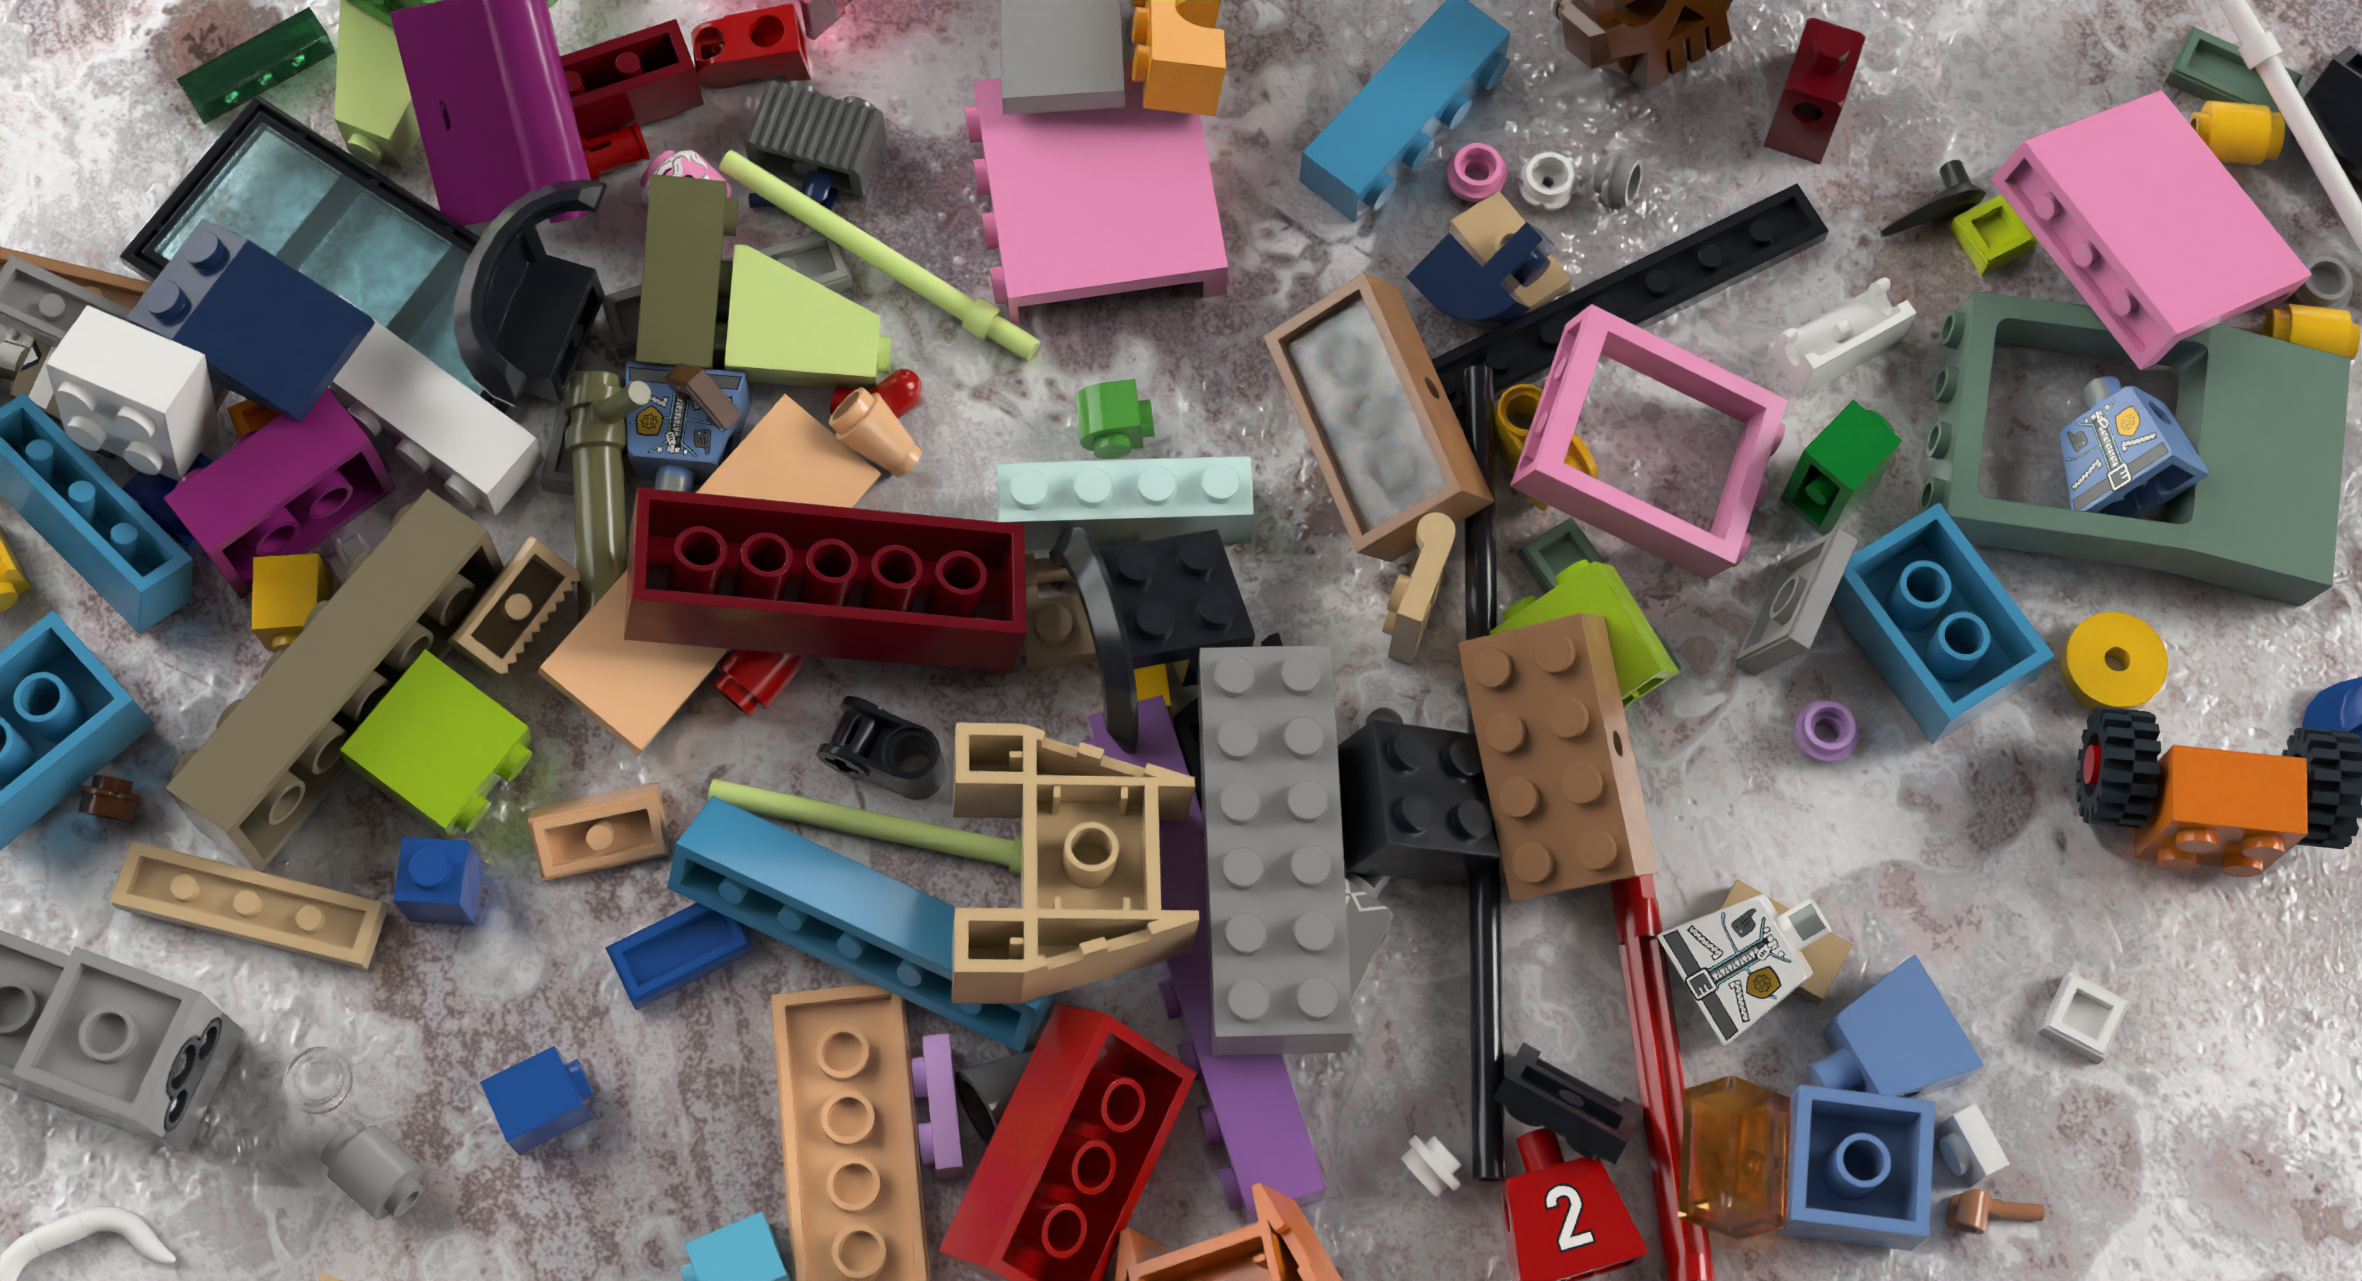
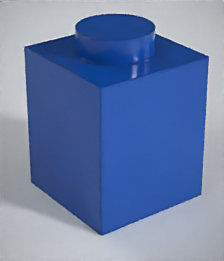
(438, 881)
(539, 1099)

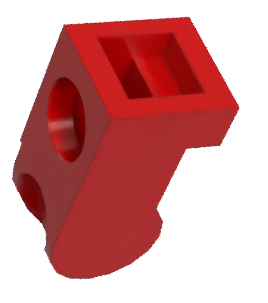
(750, 47)

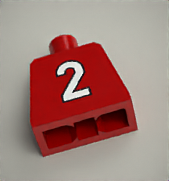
(1565, 1216)

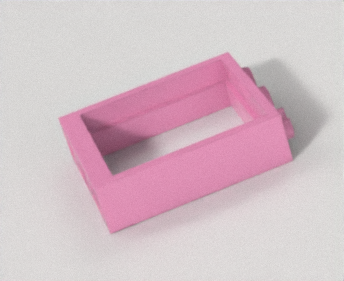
(1549, 480)

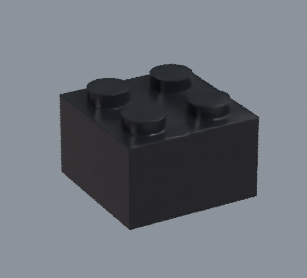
(1414, 803)

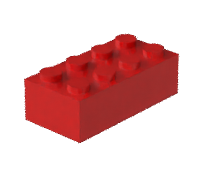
(1069, 1153)

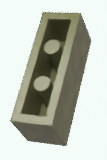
(685, 272)

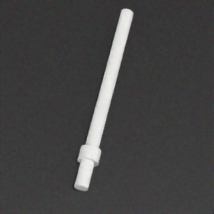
(2262, 53)

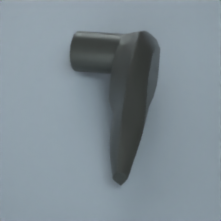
(1954, 200)

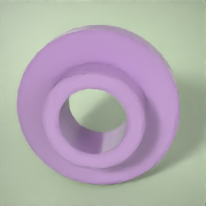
(1833, 716)

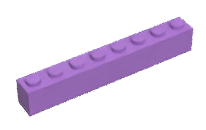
(1246, 1096)

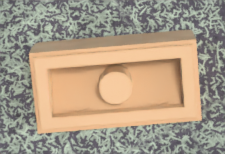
(599, 831)

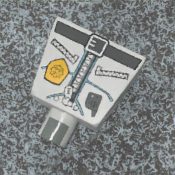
(1744, 959)

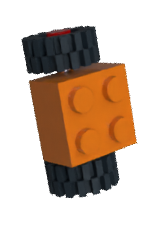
(2216, 802)

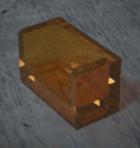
(1734, 1158)

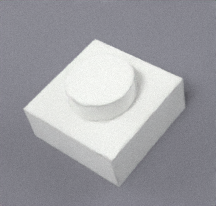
(1971, 1146)

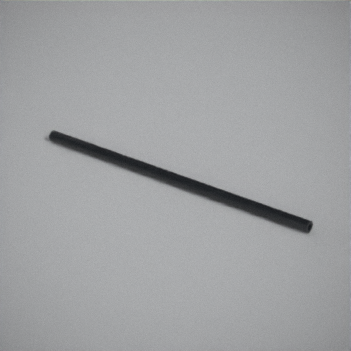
(1485, 884)

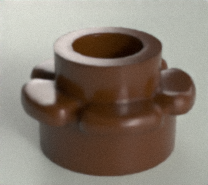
(108, 798)

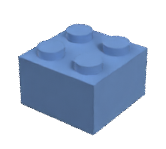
(1859, 1167)

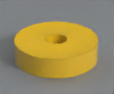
(2128, 640)

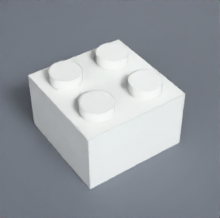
(132, 394)

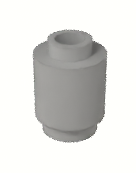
(373, 1170)

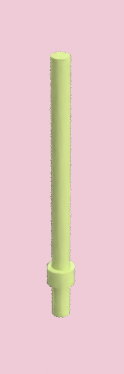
(978, 316)
(870, 824)

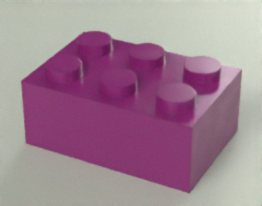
(281, 490)

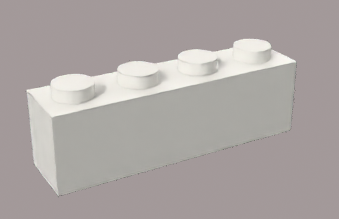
(436, 421)

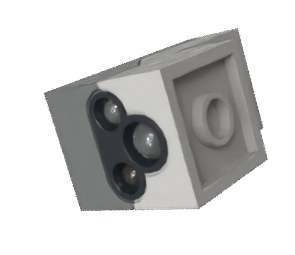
(110, 1041)

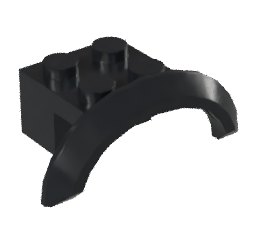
(524, 311)
(1150, 609)

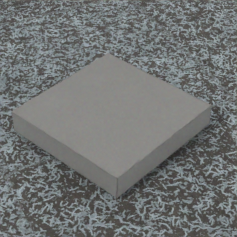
(1795, 602)

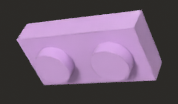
(936, 1080)

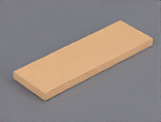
(641, 684)
(850, 1136)

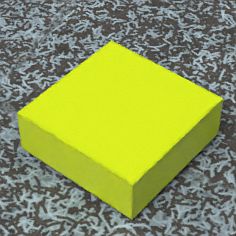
(1992, 234)

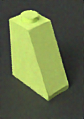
(372, 90)
(799, 330)

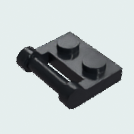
(1549, 1097)

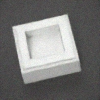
(2084, 1017)

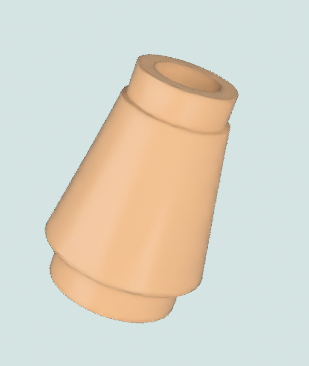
(875, 432)

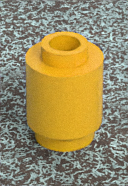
(2240, 131)
(2314, 327)

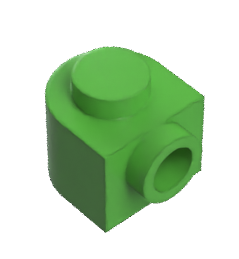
(1113, 418)

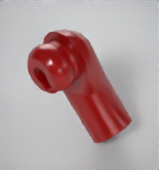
(898, 390)

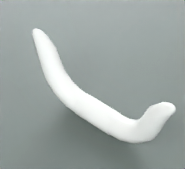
(78, 1226)

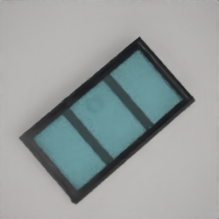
(328, 221)

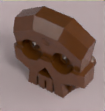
(1643, 36)

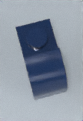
(1482, 292)

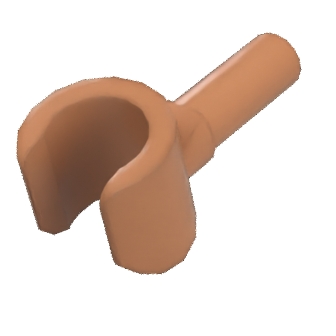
(1971, 1209)

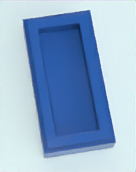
(677, 952)

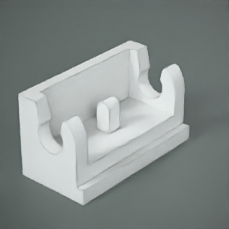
(1841, 338)

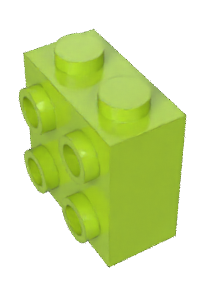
(1599, 590)
(438, 746)

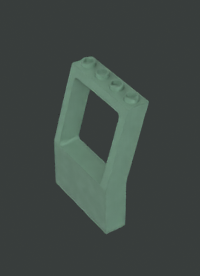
(2250, 404)

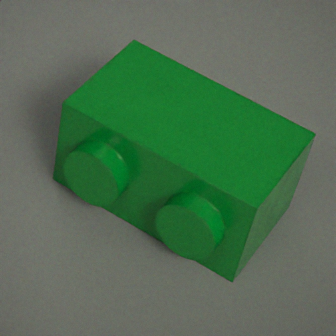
(1841, 468)

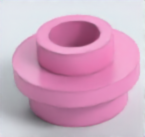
(1476, 158)

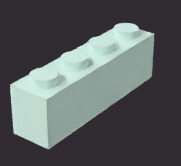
(1128, 499)

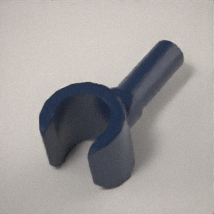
(815, 186)

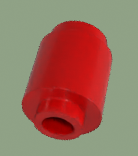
(755, 678)

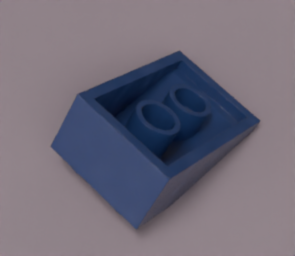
(254, 319)

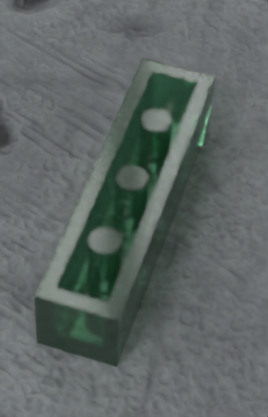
(256, 65)

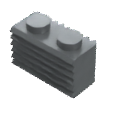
(806, 132)

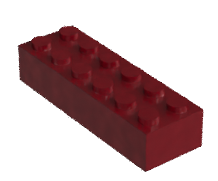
(825, 581)

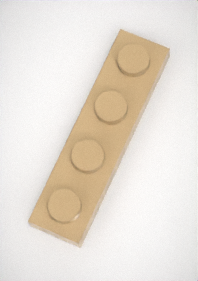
(249, 905)

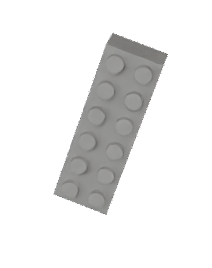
(1273, 851)

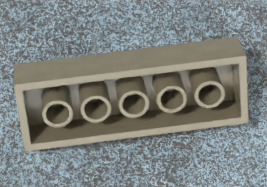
(283, 741)

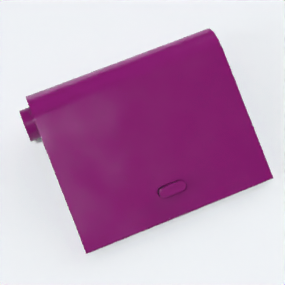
(489, 103)

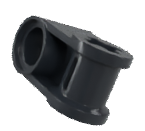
(874, 742)

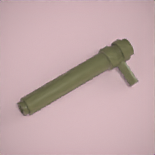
(597, 450)

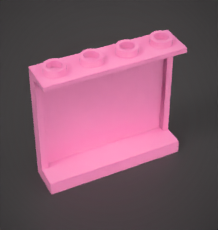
(1095, 200)
(2148, 225)

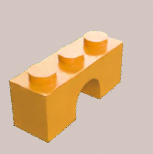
(1178, 55)

